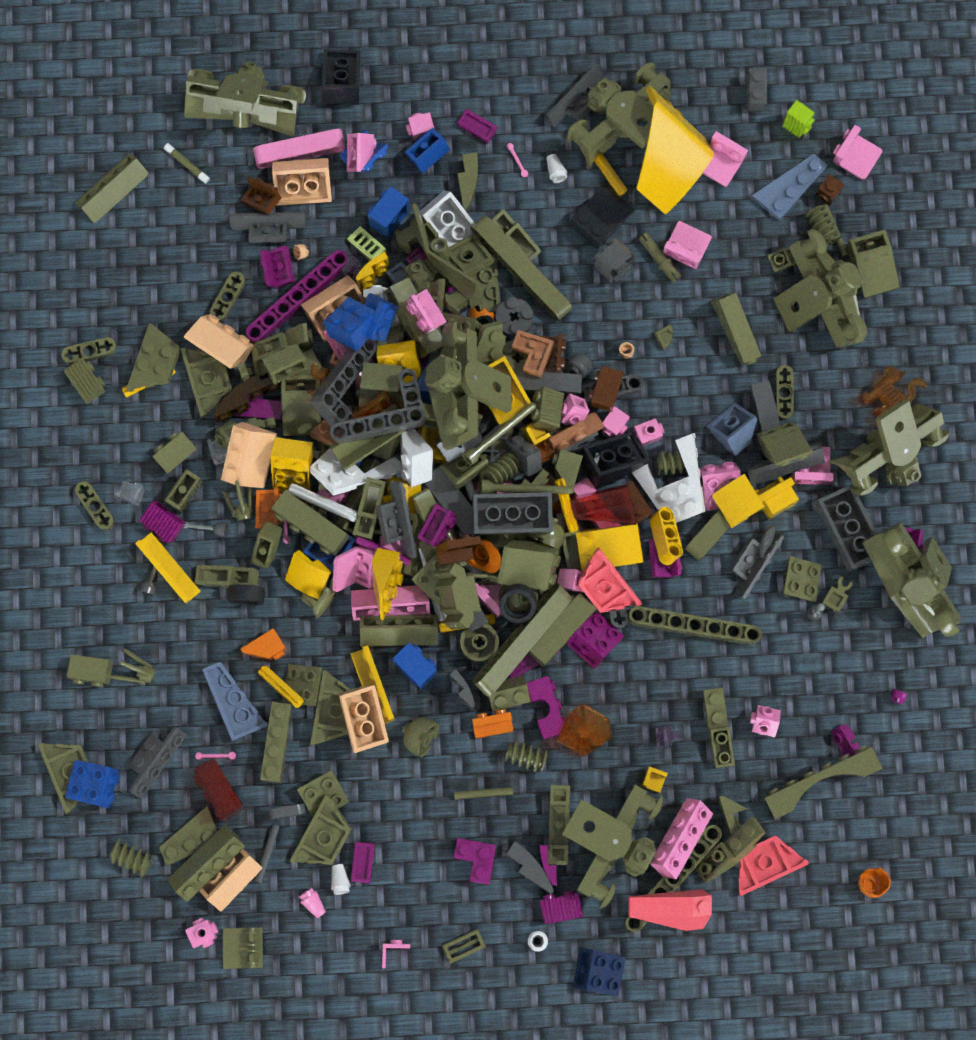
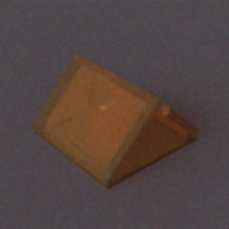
(375, 405)

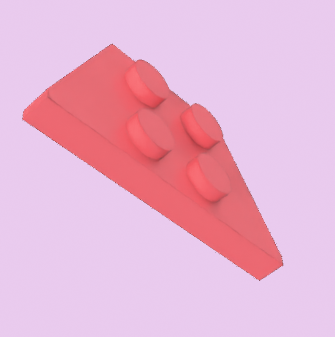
(605, 585)
(767, 863)

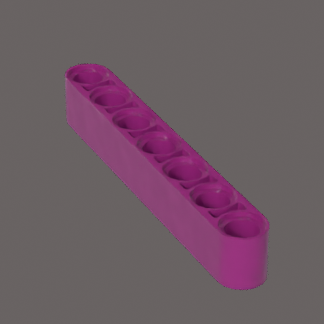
(293, 305)

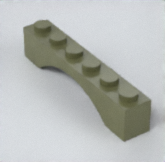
(785, 800)

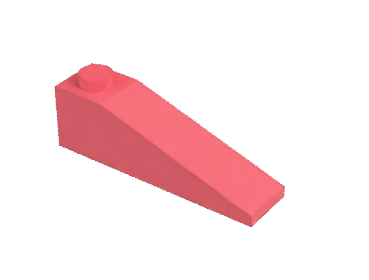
(674, 909)

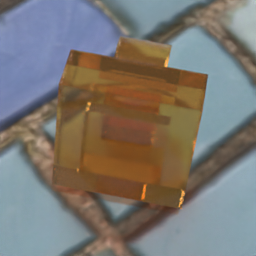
(546, 450)

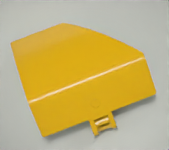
(673, 155)

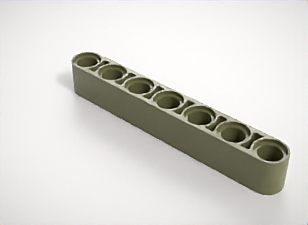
(521, 268)
(703, 622)
(522, 640)
(695, 859)

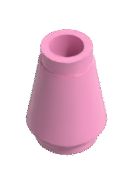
(312, 902)

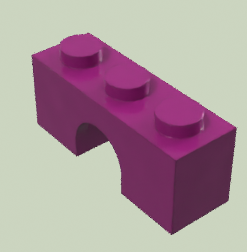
(542, 690)

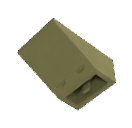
(874, 263)
(297, 408)
(784, 444)

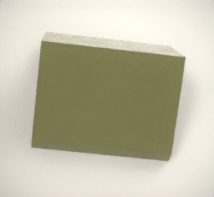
(380, 377)
(460, 472)

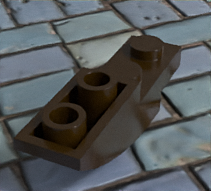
(238, 399)

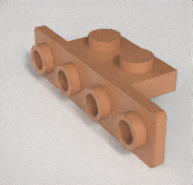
(572, 434)

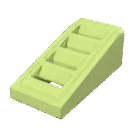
(370, 239)

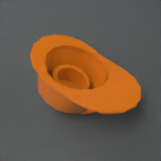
(485, 557)

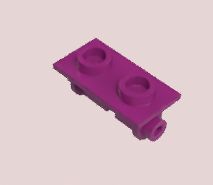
(842, 736)

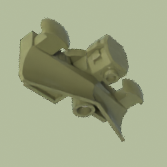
(243, 99)
(623, 113)
(445, 262)
(826, 290)
(459, 383)
(894, 446)
(918, 591)
(613, 841)

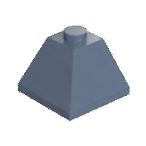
(733, 428)

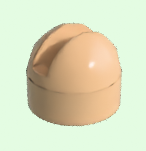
(300, 251)
(625, 348)

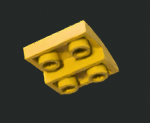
(377, 266)
(738, 501)
(307, 575)

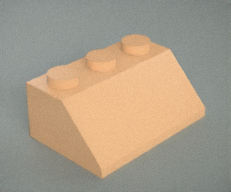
(302, 181)
(328, 300)
(219, 341)
(248, 455)
(363, 718)
(231, 880)

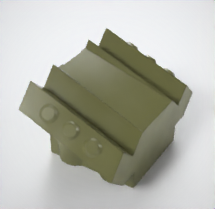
(457, 595)

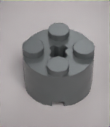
(614, 260)
(514, 308)

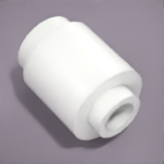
(544, 941)

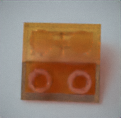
(585, 730)

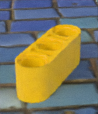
(666, 536)

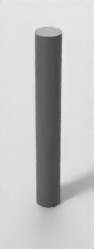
(267, 852)

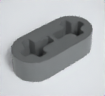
(623, 614)
(288, 811)

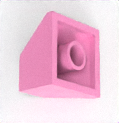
(359, 150)

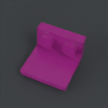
(594, 639)

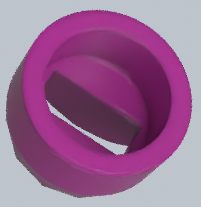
(898, 696)

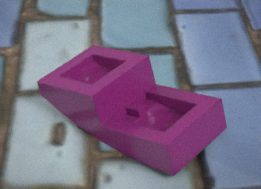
(550, 870)

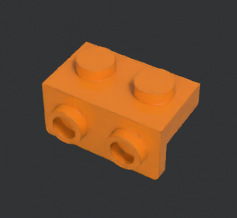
(264, 501)
(492, 725)

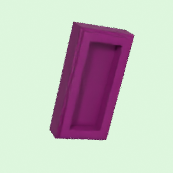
(477, 126)
(362, 862)

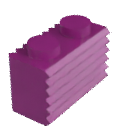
(162, 522)
(560, 908)

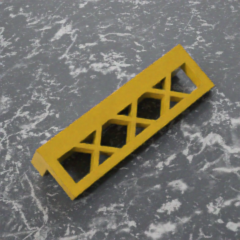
(168, 568)
(369, 676)

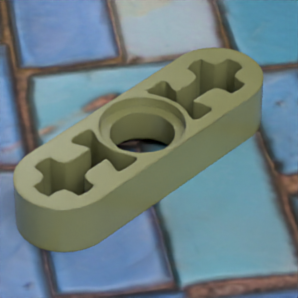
(238, 287)
(102, 343)
(789, 379)
(91, 492)

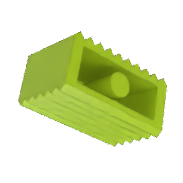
(799, 119)

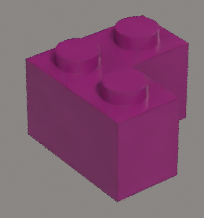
(480, 854)

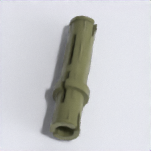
(659, 257)

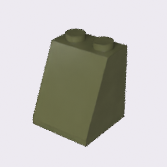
(528, 564)

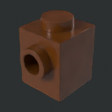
(829, 190)

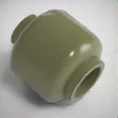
(223, 433)

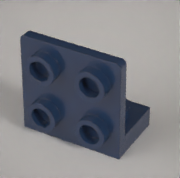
(599, 972)

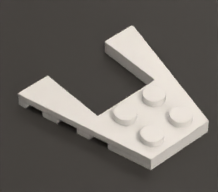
(338, 480)
(683, 496)

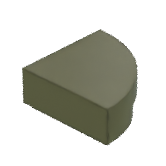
(664, 336)

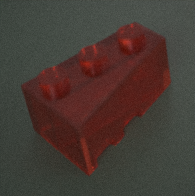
(607, 505)
(218, 790)

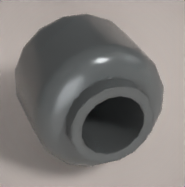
(579, 364)

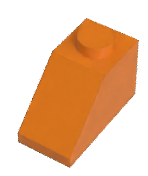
(266, 647)

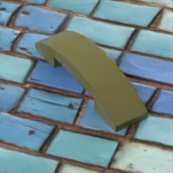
(557, 823)

